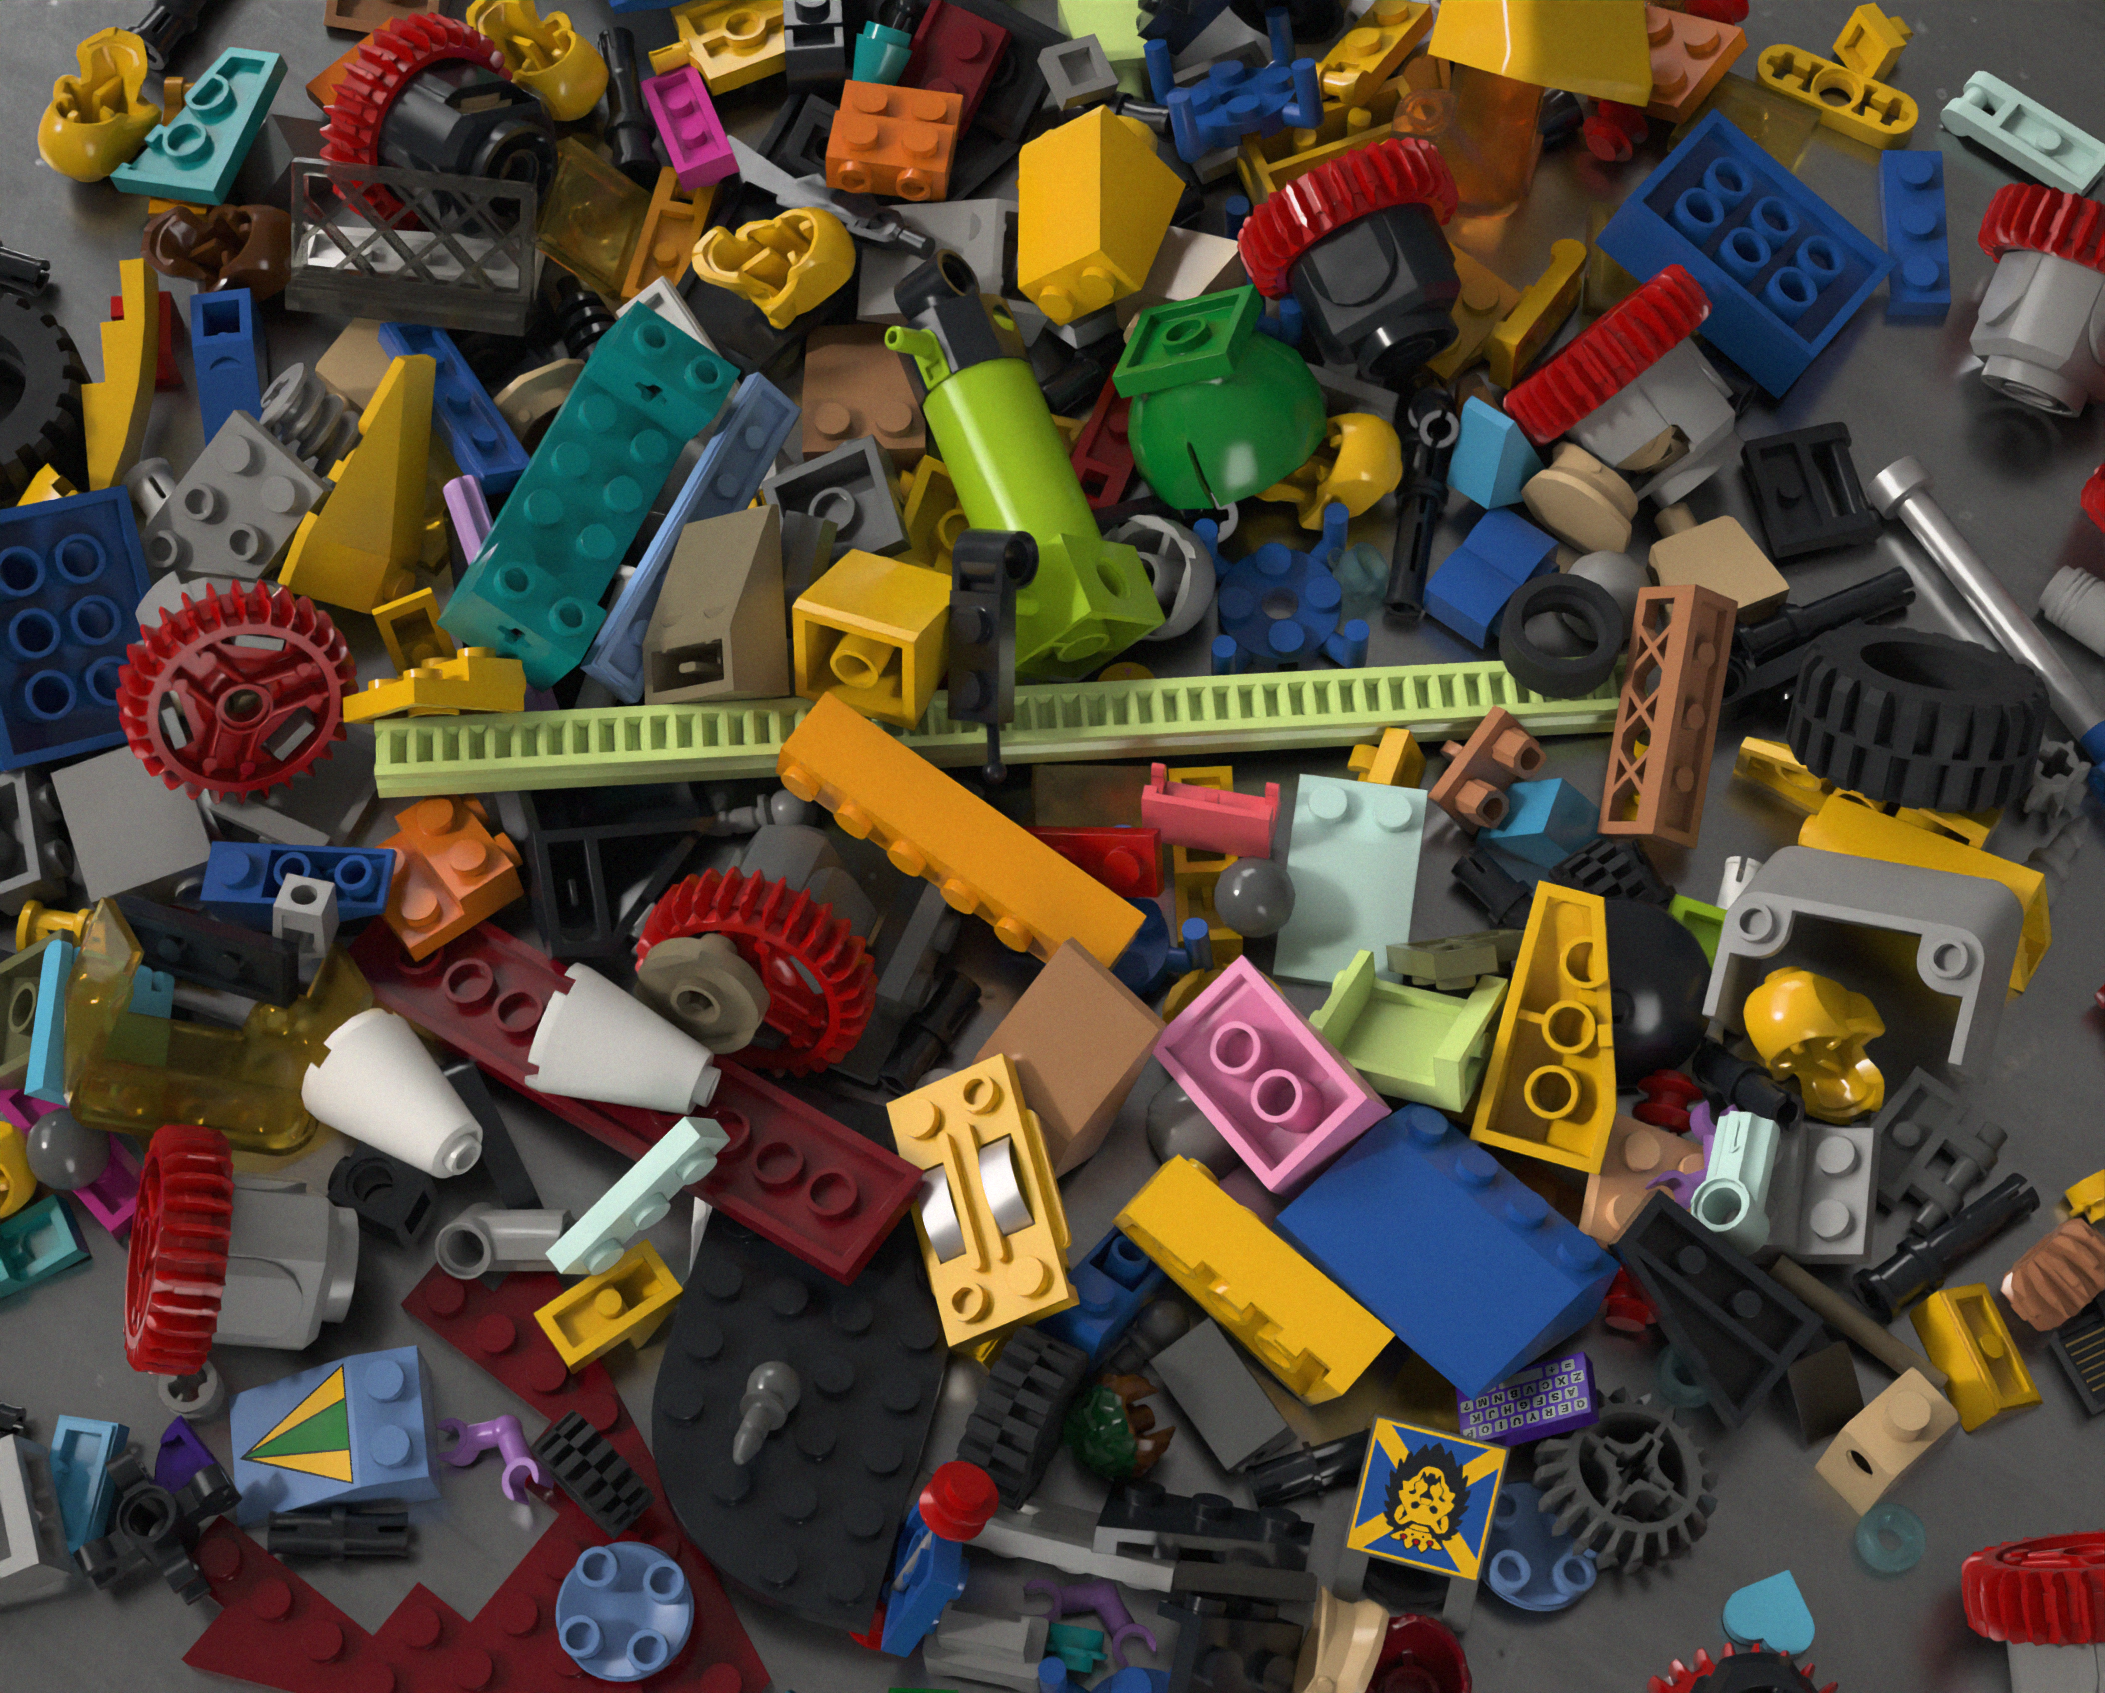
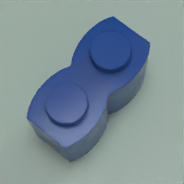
(1484, 573)

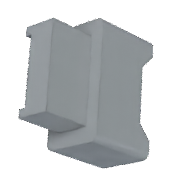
(988, 1645)

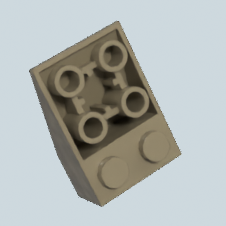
(720, 614)

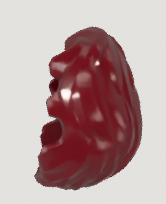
(1420, 1658)

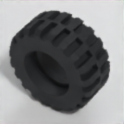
(49, 416)
(1917, 718)

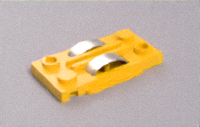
(989, 1205)

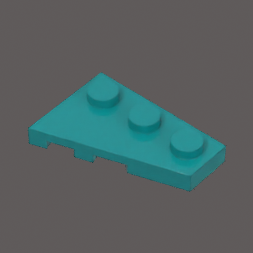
(212, 134)

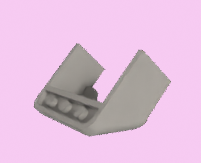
(1963, 922)

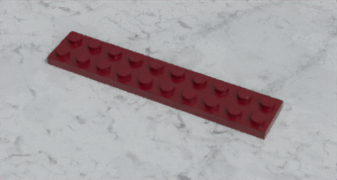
(781, 1173)

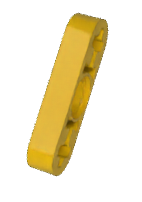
(1843, 119)

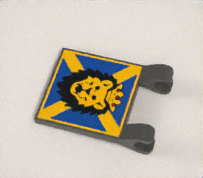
(1425, 1505)

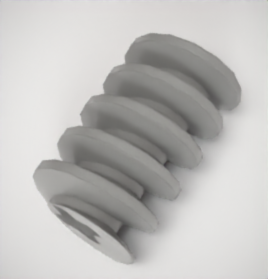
(310, 419)

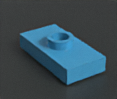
(82, 1477)

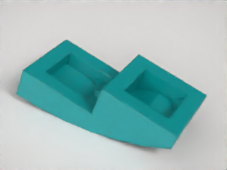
(39, 1244)

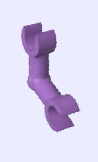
(1685, 1185)
(506, 1434)
(1099, 1596)

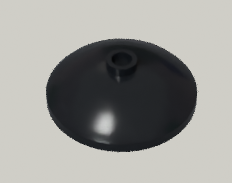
(1663, 981)

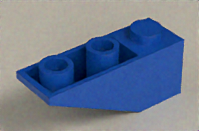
(228, 356)
(247, 878)
(1112, 1290)

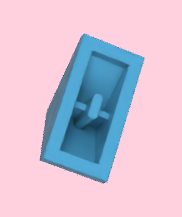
(1491, 457)
(1543, 823)

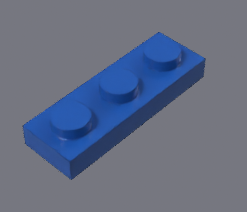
(1915, 232)

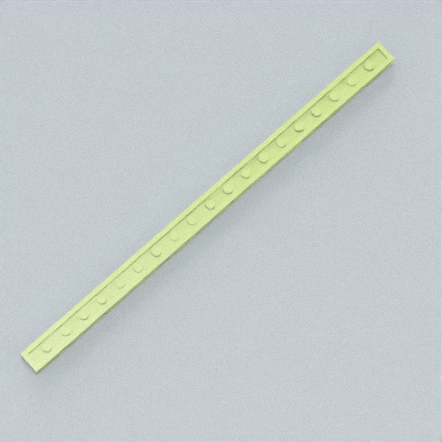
(1049, 726)

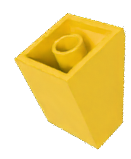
(1090, 215)
(873, 637)

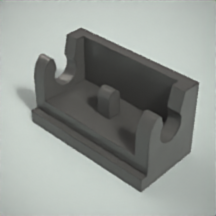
(1222, 1397)

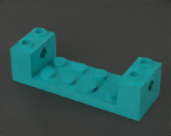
(587, 495)

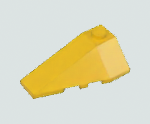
(372, 524)
(1777, 771)
(1553, 1054)

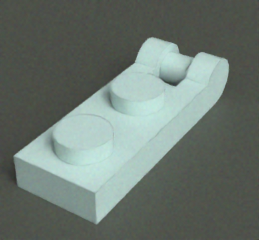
(2026, 134)

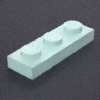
(639, 1197)

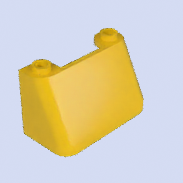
(1556, 44)

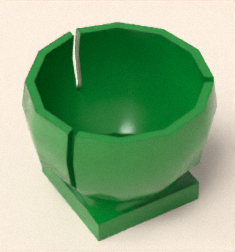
(1223, 387)

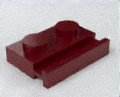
(955, 55)

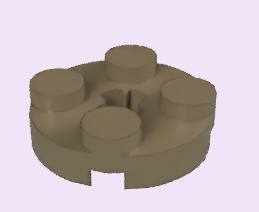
(711, 967)

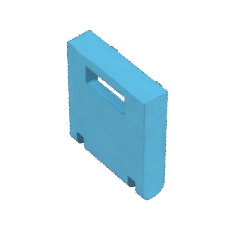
(45, 1068)

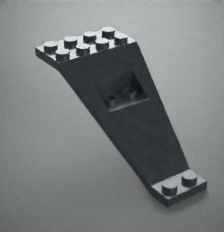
(797, 147)

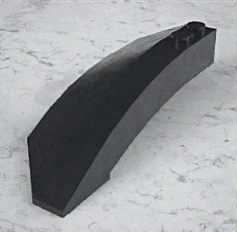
(596, 850)

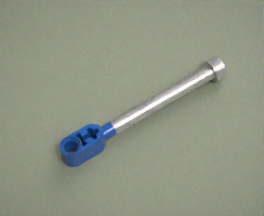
(1905, 492)

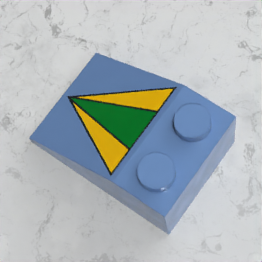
(337, 1437)

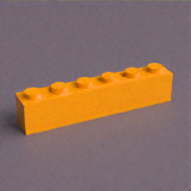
(951, 837)

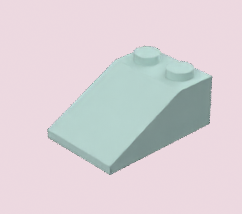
(1351, 877)

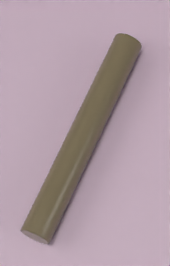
(1852, 1321)

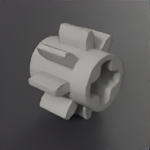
(2067, 773)

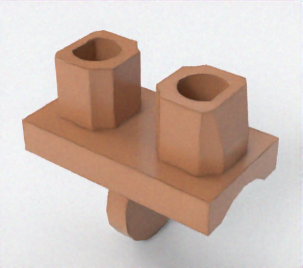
(1484, 769)

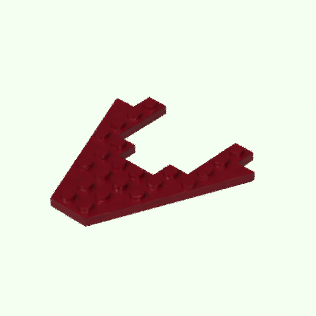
(296, 1641)

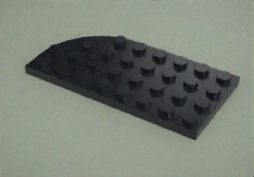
(826, 1493)

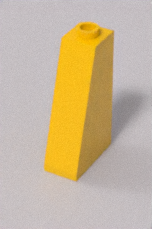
(1871, 834)

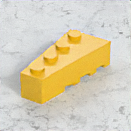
(1252, 1282)

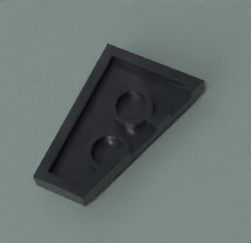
(1207, 1521)

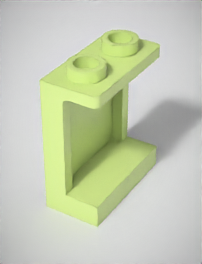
(1412, 1038)

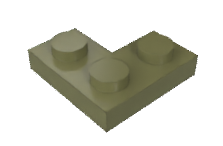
(1456, 959)

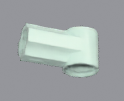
(1739, 1180)

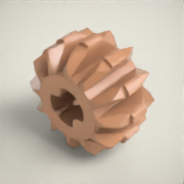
(2057, 1275)

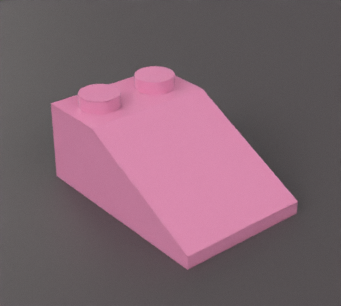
(1268, 1080)

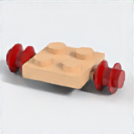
(1635, 1155)

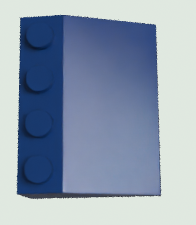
(1756, 242)
(65, 623)
(1449, 1249)

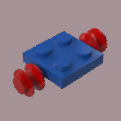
(928, 1557)

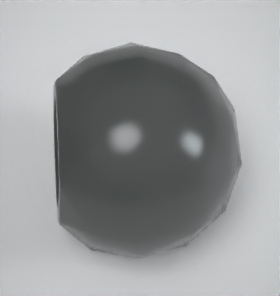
(1254, 897)
(65, 1152)

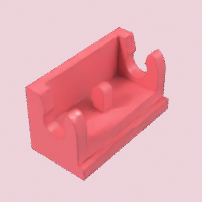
(1211, 817)

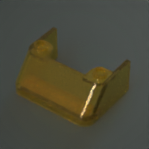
(154, 1071)

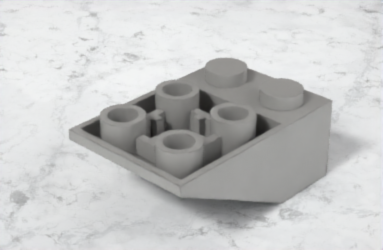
(979, 232)

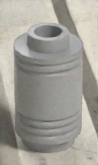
(2077, 605)

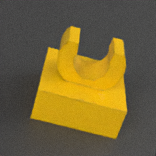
(1872, 42)
(1394, 763)

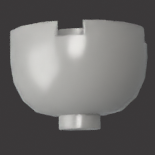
(1176, 567)

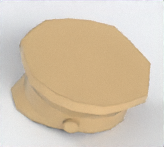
(535, 399)
(1582, 501)
(1340, 1646)

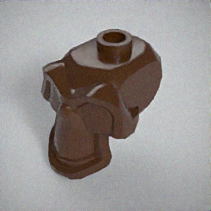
(230, 252)

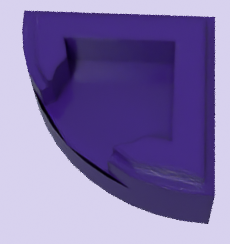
(180, 1456)

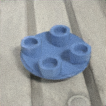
(1526, 1561)
(624, 1611)

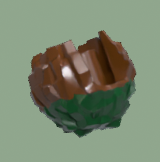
(1110, 1431)

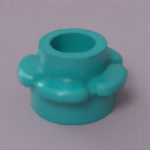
(1076, 1646)

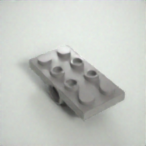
(234, 506)

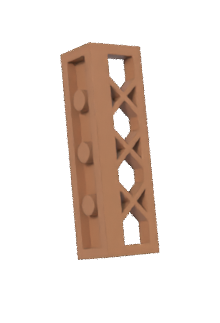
(1678, 713)

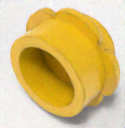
(2088, 1197)

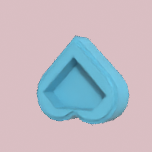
(1771, 1615)

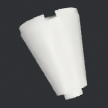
(617, 1050)
(392, 1096)

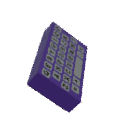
(1533, 1403)

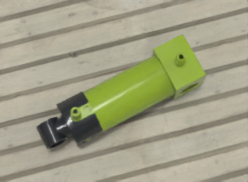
(1015, 472)

